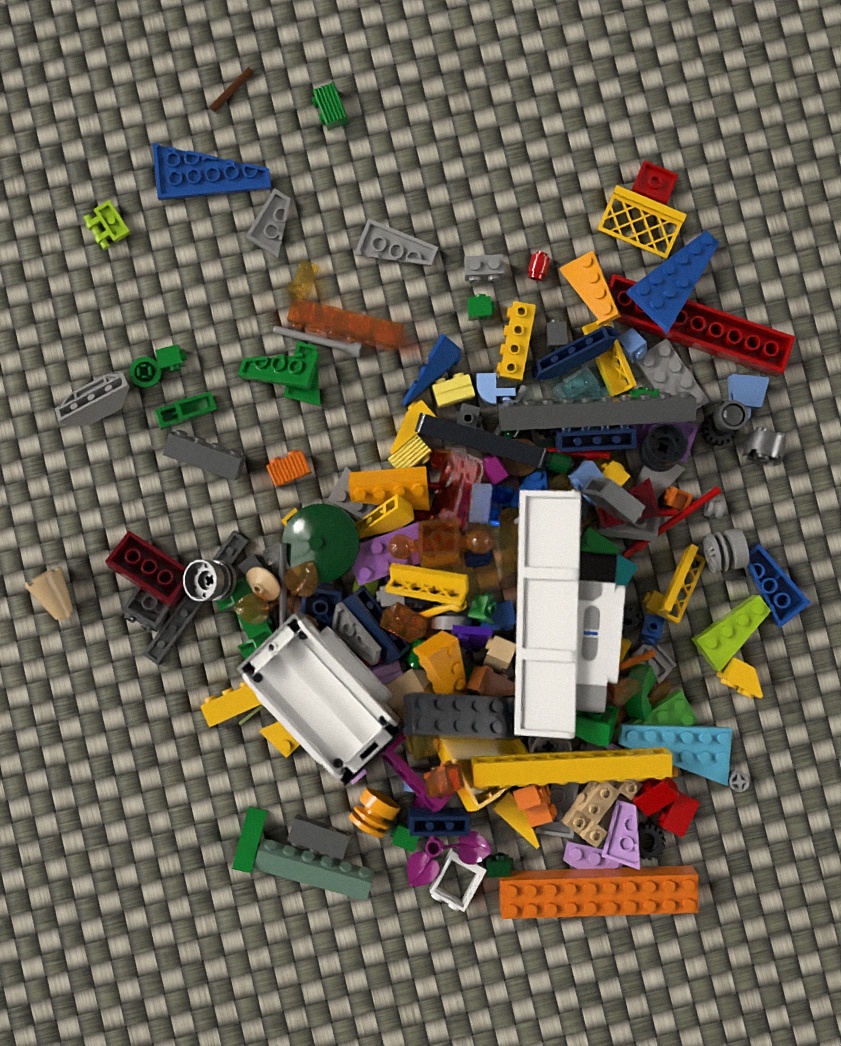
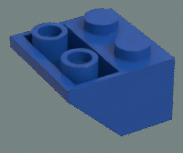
(503, 617)

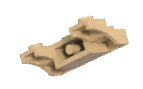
(593, 804)

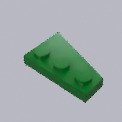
(311, 395)

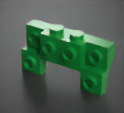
(256, 633)

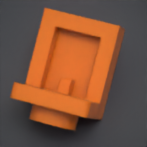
(677, 498)

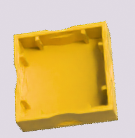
(461, 752)

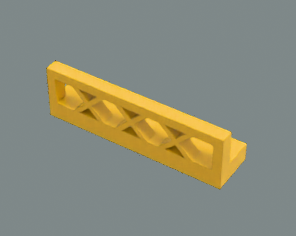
(609, 367)
(429, 581)
(677, 583)

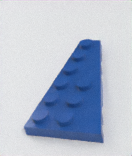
(197, 174)
(670, 284)

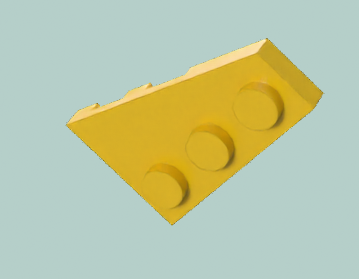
(280, 738)

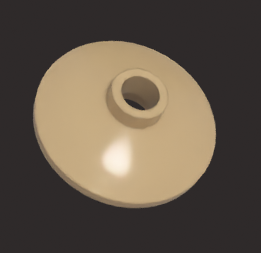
(263, 582)

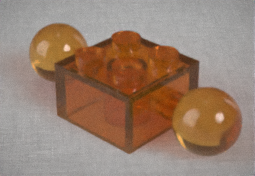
(440, 543)

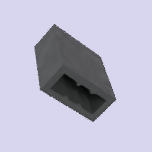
(613, 499)

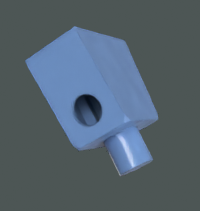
(747, 390)

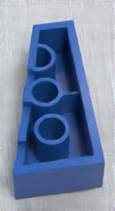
(774, 586)

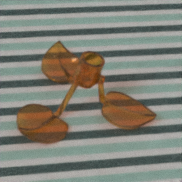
(299, 579)
(628, 687)

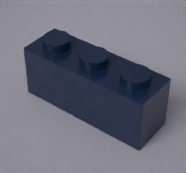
(439, 823)

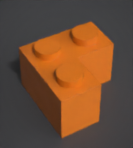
(536, 803)

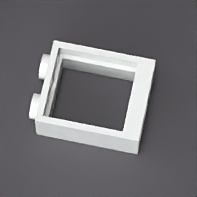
(454, 902)

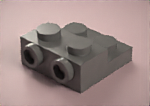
(145, 610)

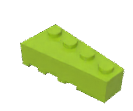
(727, 634)

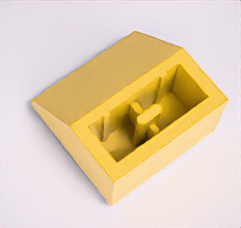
(741, 676)

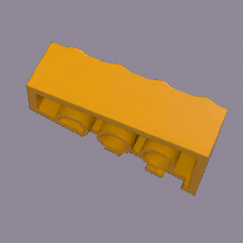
(443, 664)

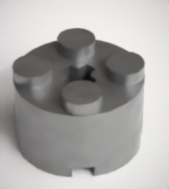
(764, 446)

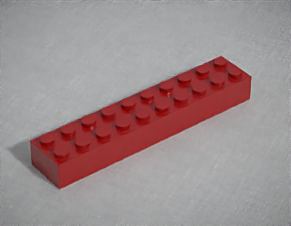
(710, 332)

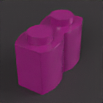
(494, 470)

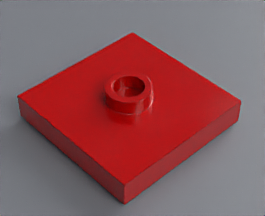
(654, 182)

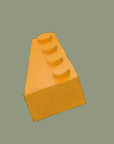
(381, 485)

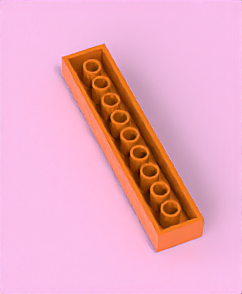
(599, 892)

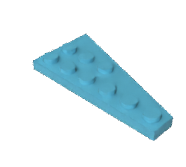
(693, 748)

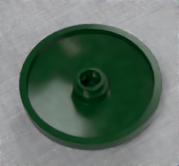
(322, 536)

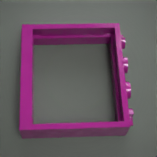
(410, 776)

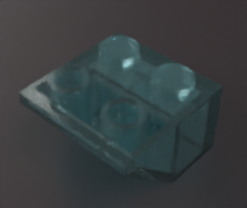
(579, 385)

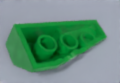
(596, 726)

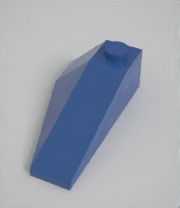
(441, 359)

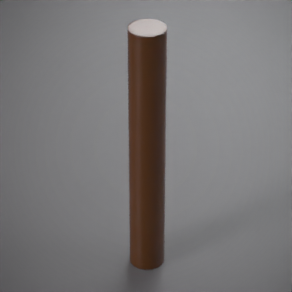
(231, 89)

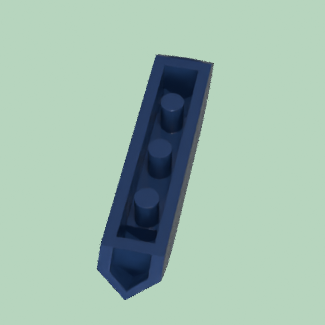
(575, 353)

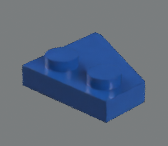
(534, 482)

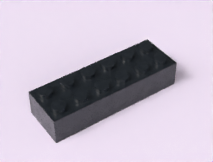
(459, 716)

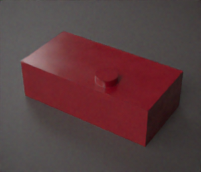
(148, 569)

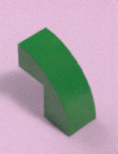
(638, 704)

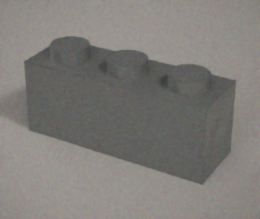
(318, 837)

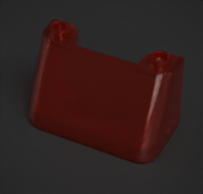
(456, 481)

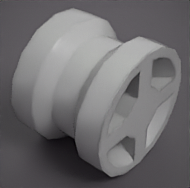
(714, 508)
(741, 783)

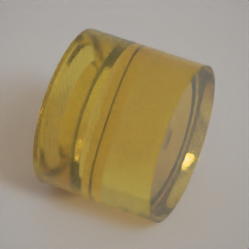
(422, 747)

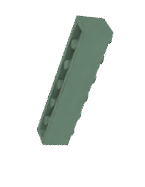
(314, 869)

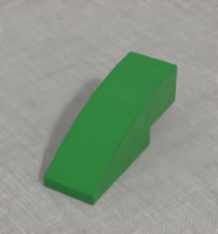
(184, 410)
(250, 840)

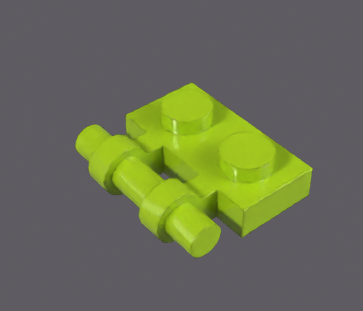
(112, 222)

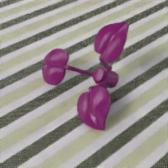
(424, 869)

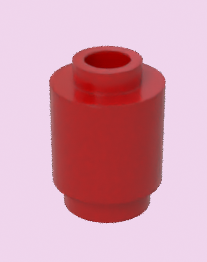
(538, 266)

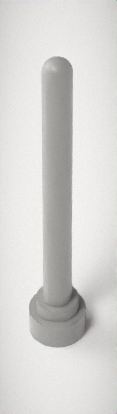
(352, 348)

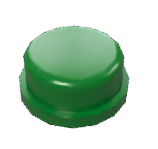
(145, 372)

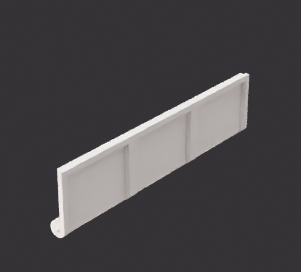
(547, 613)

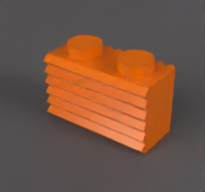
(288, 468)

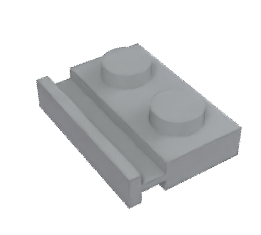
(661, 664)

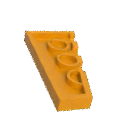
(589, 282)

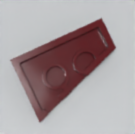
(645, 495)

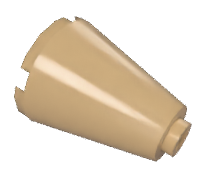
(52, 593)

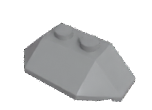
(93, 401)

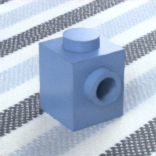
(633, 345)

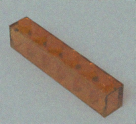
(345, 323)

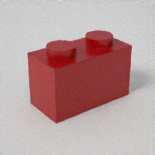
(655, 795)
(679, 814)

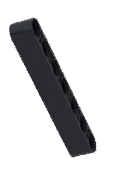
(481, 440)

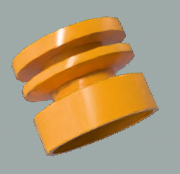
(373, 815)

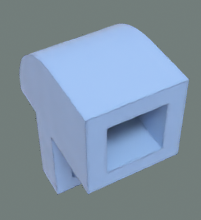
(488, 392)

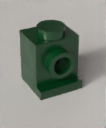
(499, 865)

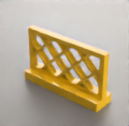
(648, 206)

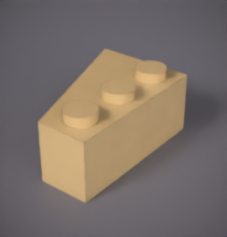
(499, 653)

